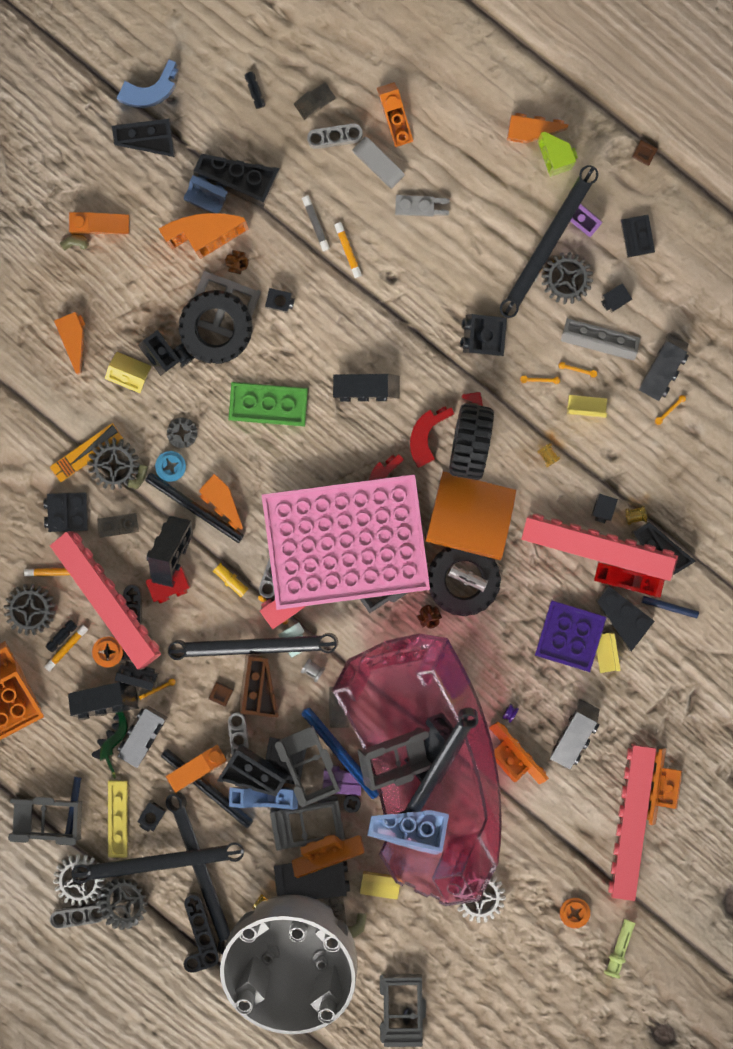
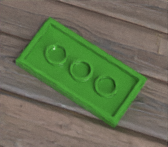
(268, 404)

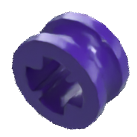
(510, 713)

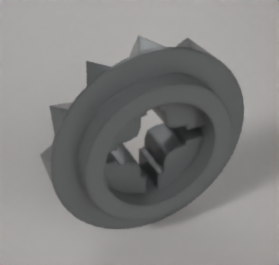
(189, 438)

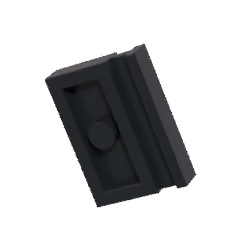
(637, 236)

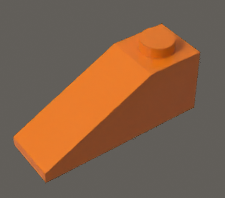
(98, 223)
(72, 334)
(196, 768)

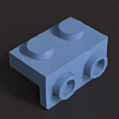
(205, 195)

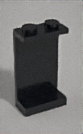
(439, 732)
(317, 885)

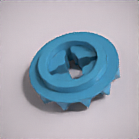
(173, 457)

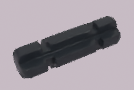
(254, 90)
(61, 636)

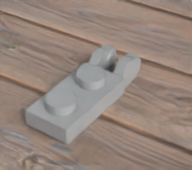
(419, 206)

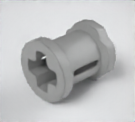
(312, 670)

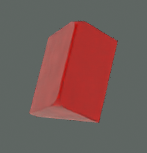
(474, 398)

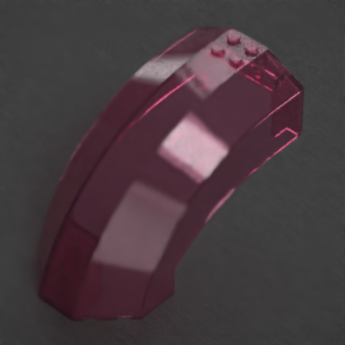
(391, 694)

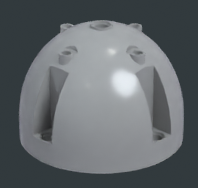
(287, 972)

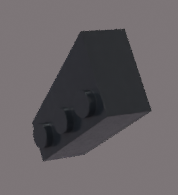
(146, 136)

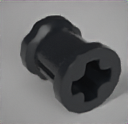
(183, 355)
(349, 808)

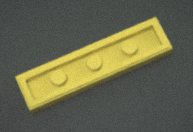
(117, 818)

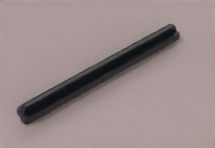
(194, 507)
(210, 791)

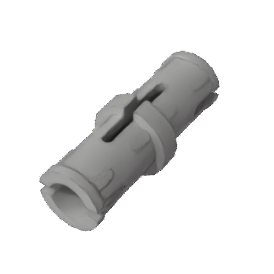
(468, 578)

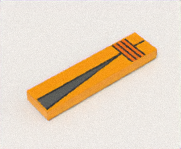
(78, 458)

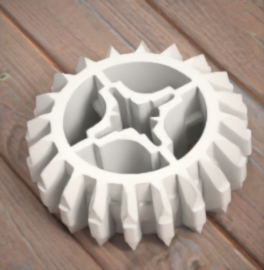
(82, 888)
(488, 897)

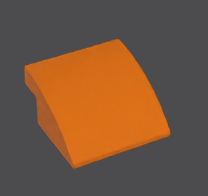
(204, 231)
(471, 516)
(17, 699)

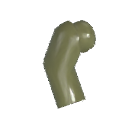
(74, 239)
(139, 479)
(359, 927)

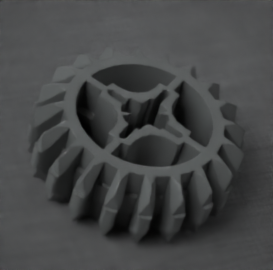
(562, 270)
(121, 463)
(31, 600)
(124, 918)

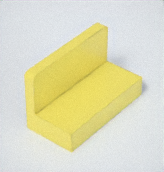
(127, 372)
(587, 406)
(607, 653)
(379, 885)

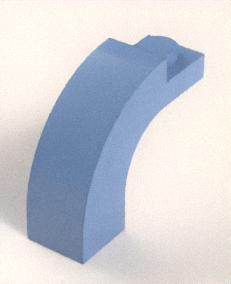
(153, 95)
(247, 798)

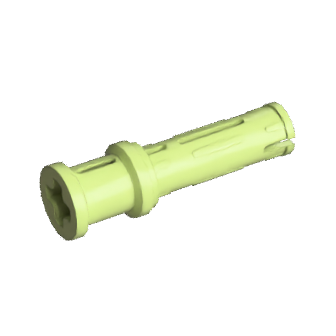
(617, 957)

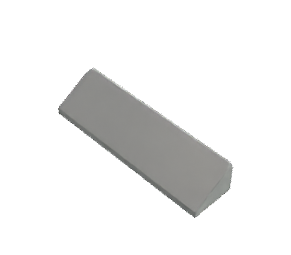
(600, 339)

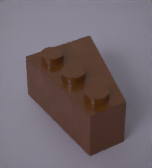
(257, 689)

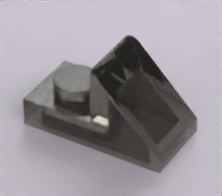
(314, 101)

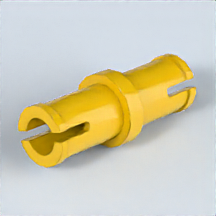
(230, 580)

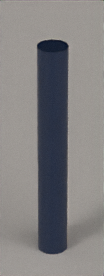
(670, 607)
(74, 797)

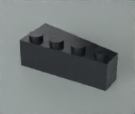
(239, 178)

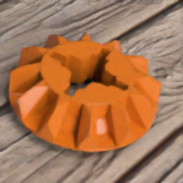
(101, 658)
(584, 913)

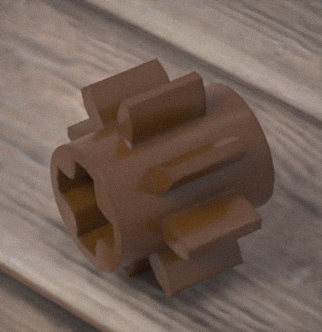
(236, 262)
(429, 616)

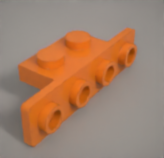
(513, 758)
(665, 789)
(326, 853)

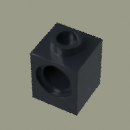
(273, 294)
(616, 298)
(604, 508)
(152, 807)

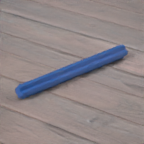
(337, 749)

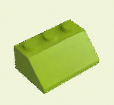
(556, 154)

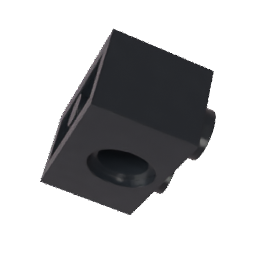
(159, 353)

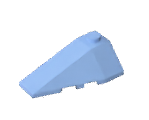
(415, 830)

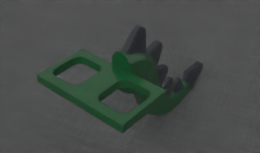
(113, 739)

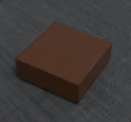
(644, 152)
(221, 694)

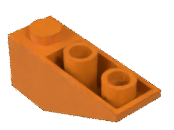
(395, 114)
(528, 129)
(220, 496)

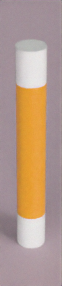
(347, 249)
(46, 572)
(66, 647)

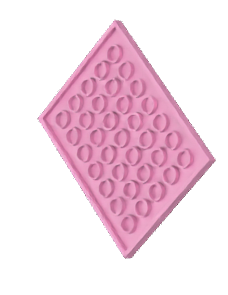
(345, 542)

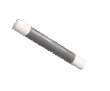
(315, 223)

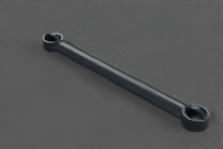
(549, 241)
(253, 646)
(443, 759)
(157, 862)
(201, 871)

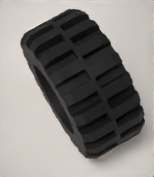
(189, 326)
(471, 441)
(457, 605)

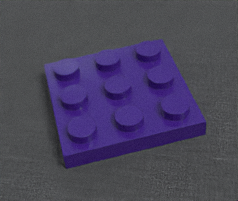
(570, 636)

